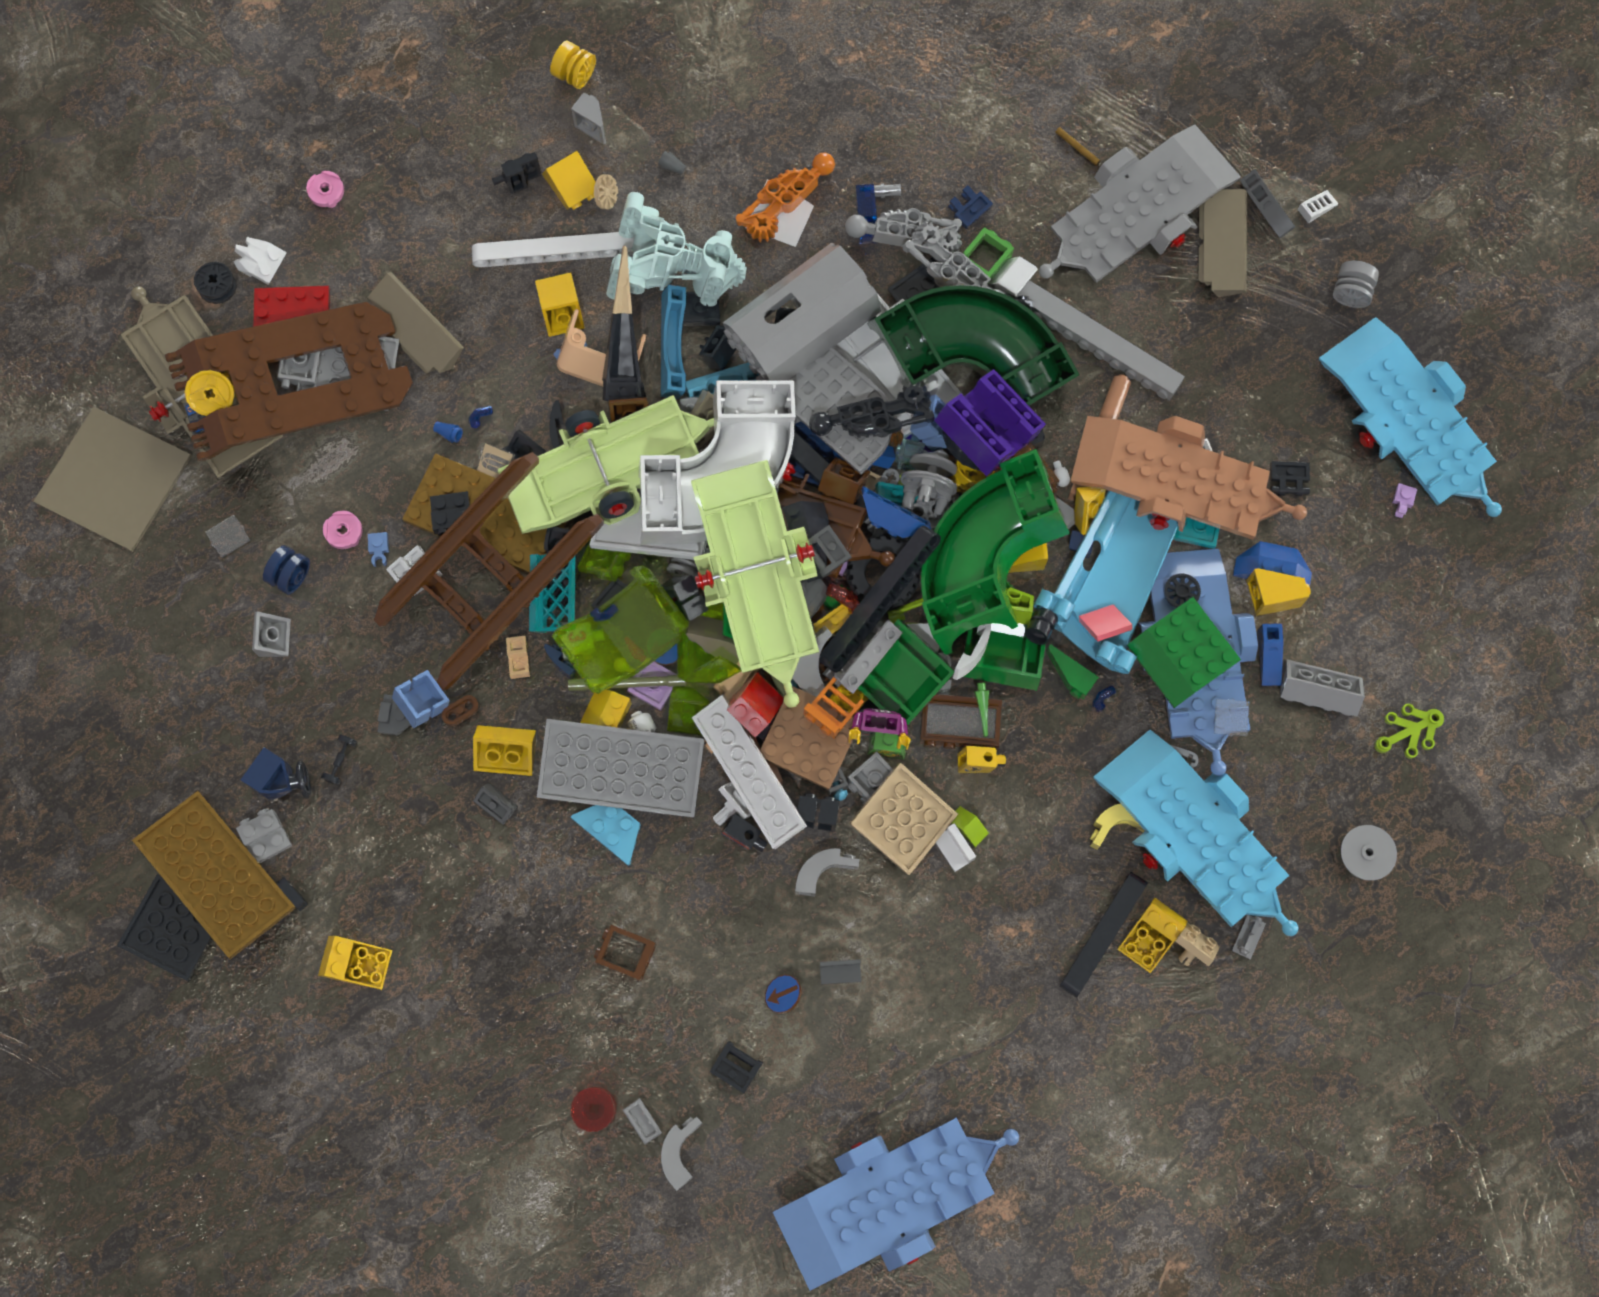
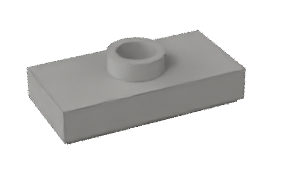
(642, 1121)

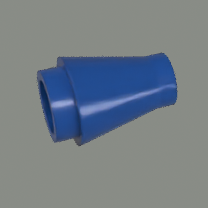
(451, 432)

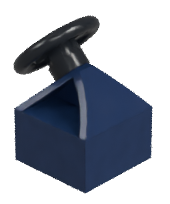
(275, 778)

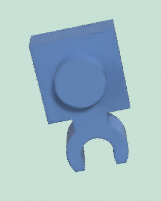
(378, 545)

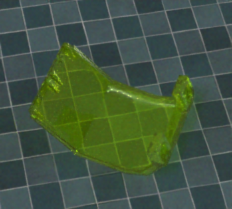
(629, 640)

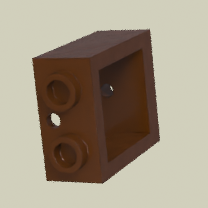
(643, 962)

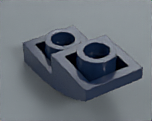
(556, 657)

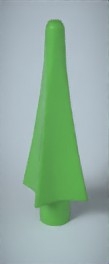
(982, 697)

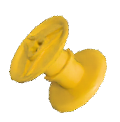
(207, 400)

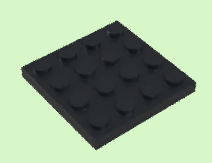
(166, 932)

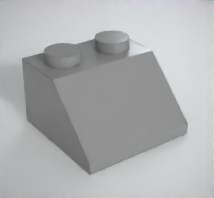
(588, 117)

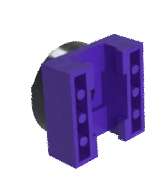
(988, 424)

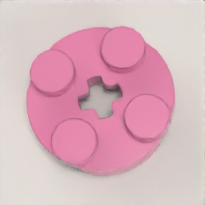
(320, 181)
(335, 522)

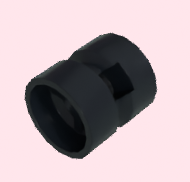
(1041, 626)

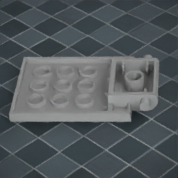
(326, 366)

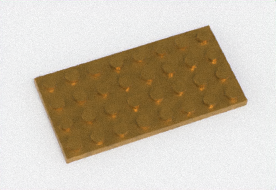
(499, 529)
(214, 874)

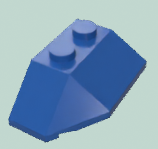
(891, 516)
(1272, 558)

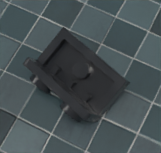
(523, 445)

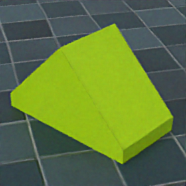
(970, 826)

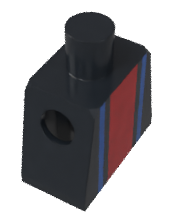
(737, 828)

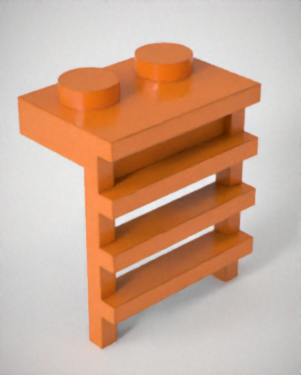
(828, 724)

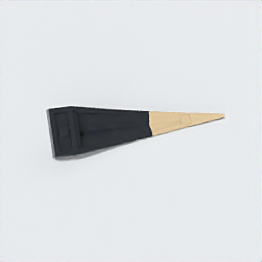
(621, 366)

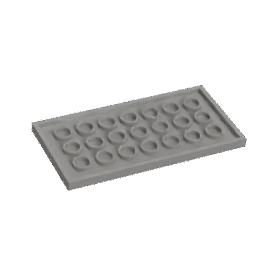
(620, 767)

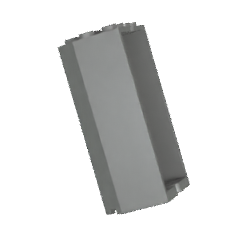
(834, 305)

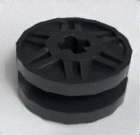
(215, 282)

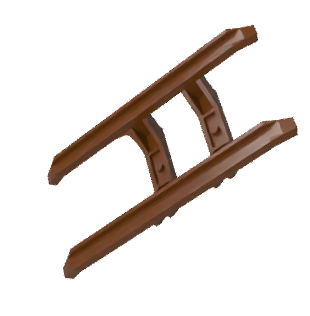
(522, 589)

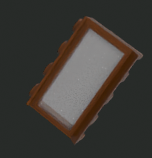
(958, 723)

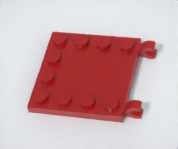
(288, 302)

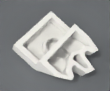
(259, 259)

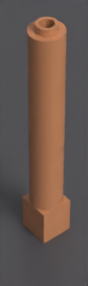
(1110, 409)

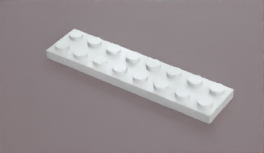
(749, 773)

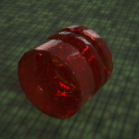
(582, 1104)

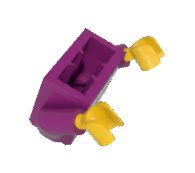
(880, 721)

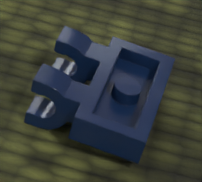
(971, 211)

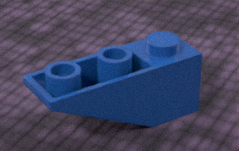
(1271, 654)

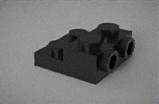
(447, 509)

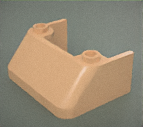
(583, 361)

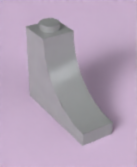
(807, 670)

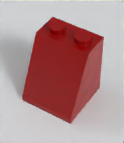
(755, 704)

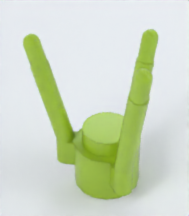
(898, 613)

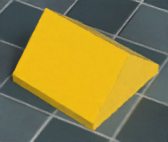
(1087, 505)

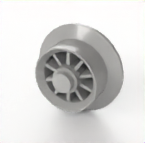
(1368, 852)

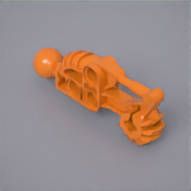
(786, 187)

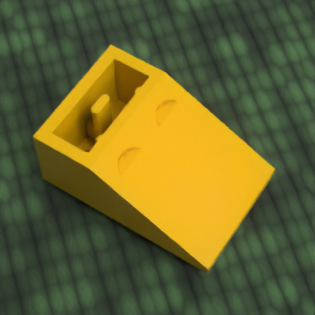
(1152, 935)
(355, 962)

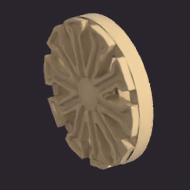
(606, 189)

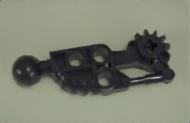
(867, 422)

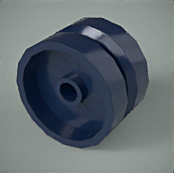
(286, 569)

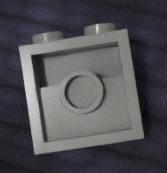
(869, 777)
(263, 835)

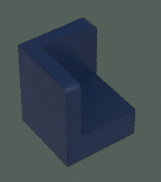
(1075, 541)

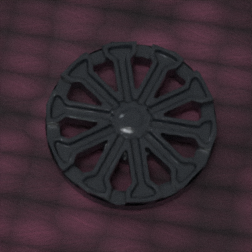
(1181, 589)

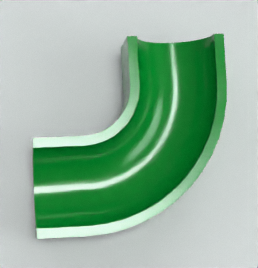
(979, 544)

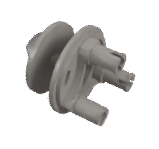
(929, 481)

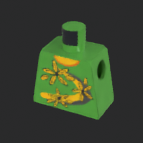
(885, 745)

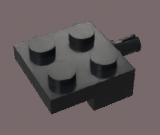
(518, 171)

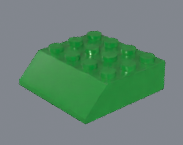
(1183, 652)
(1007, 658)
(907, 675)

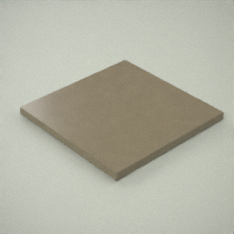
(113, 479)

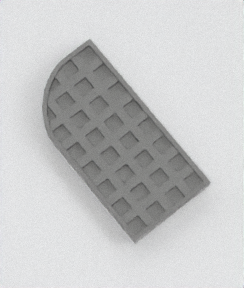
(834, 383)

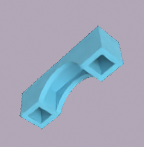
(738, 373)

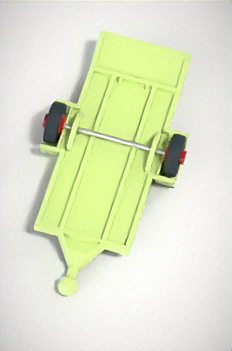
(601, 464)

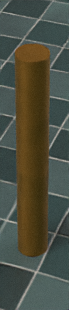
(1076, 145)

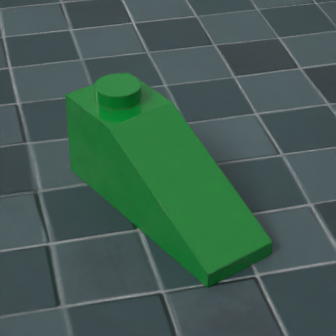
(1074, 675)

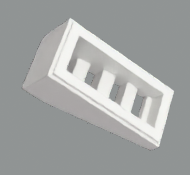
(1306, 212)

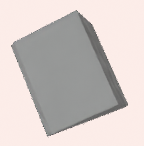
(271, 635)

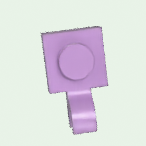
(1405, 498)

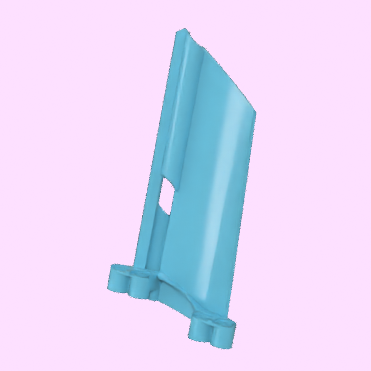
(1121, 576)

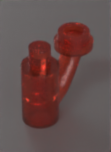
(843, 596)

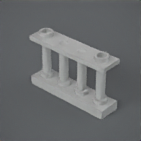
(866, 656)

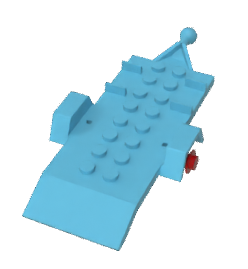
(1412, 413)
(1196, 830)

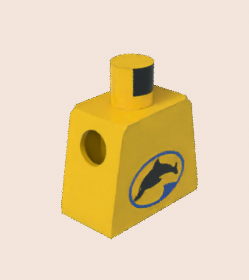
(979, 760)

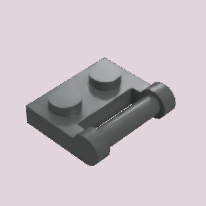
(832, 548)

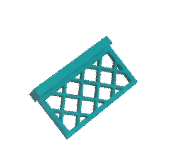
(538, 607)

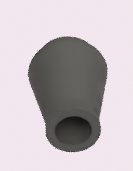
(671, 163)

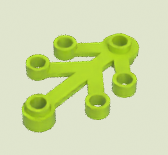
(1412, 729)

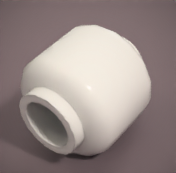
(642, 722)

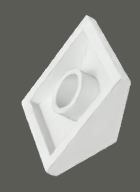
(1013, 275)

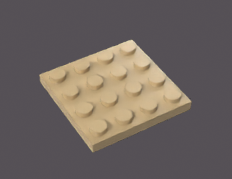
(903, 818)

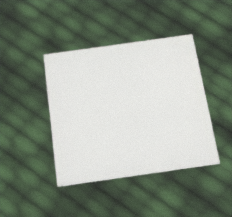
(790, 224)

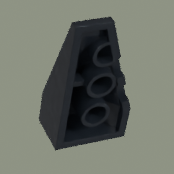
(811, 517)
(552, 537)

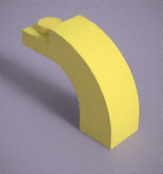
(1112, 816)

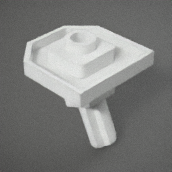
(733, 806)

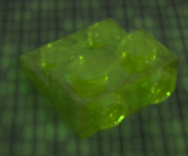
(603, 563)

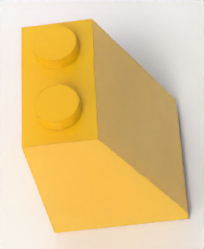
(571, 181)
(558, 303)
(1032, 560)
(1276, 591)

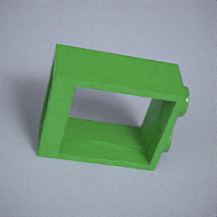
(1002, 245)

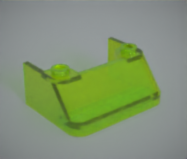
(698, 666)

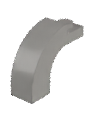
(817, 865)
(670, 1154)

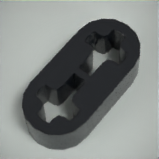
(292, 894)

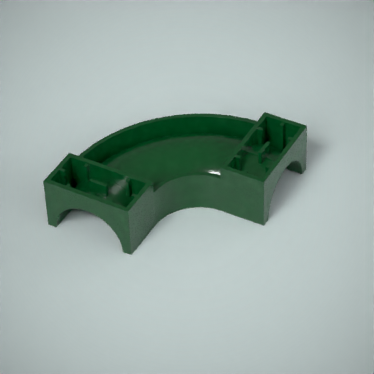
(976, 331)

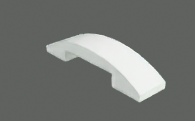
(968, 662)

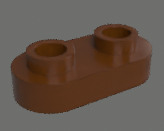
(459, 709)

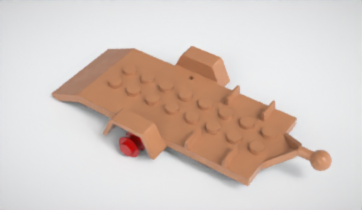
(1176, 479)

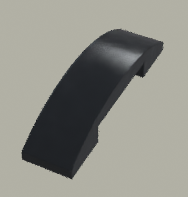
(555, 419)

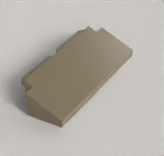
(1225, 242)
(416, 328)

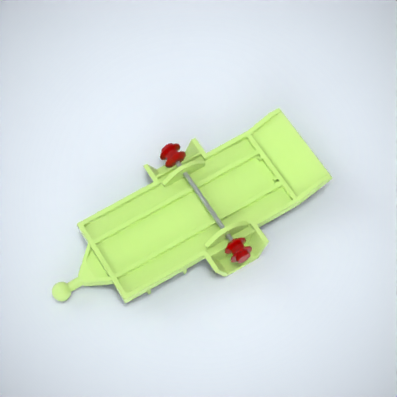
(756, 571)

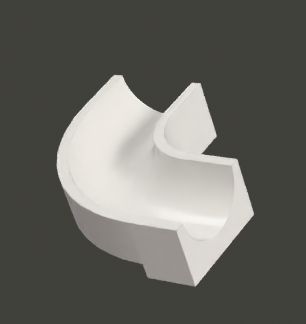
(749, 426)

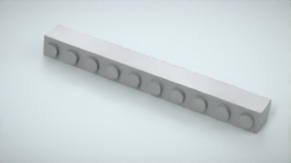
(1103, 342)

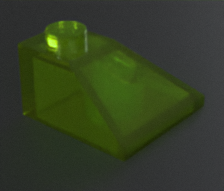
(683, 706)

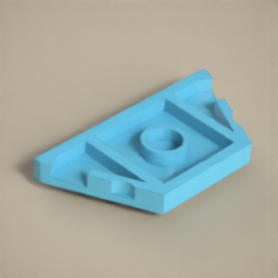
(612, 828)

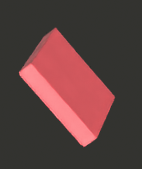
(1105, 622)

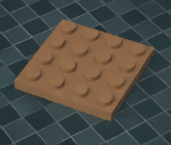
(803, 747)

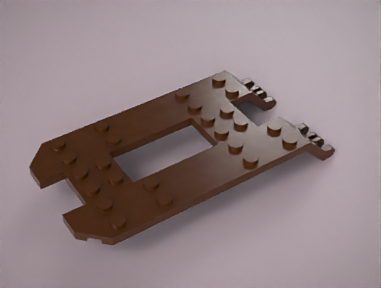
(260, 409)

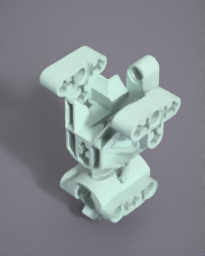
(661, 254)

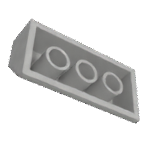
(1322, 688)

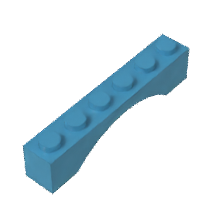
(672, 313)

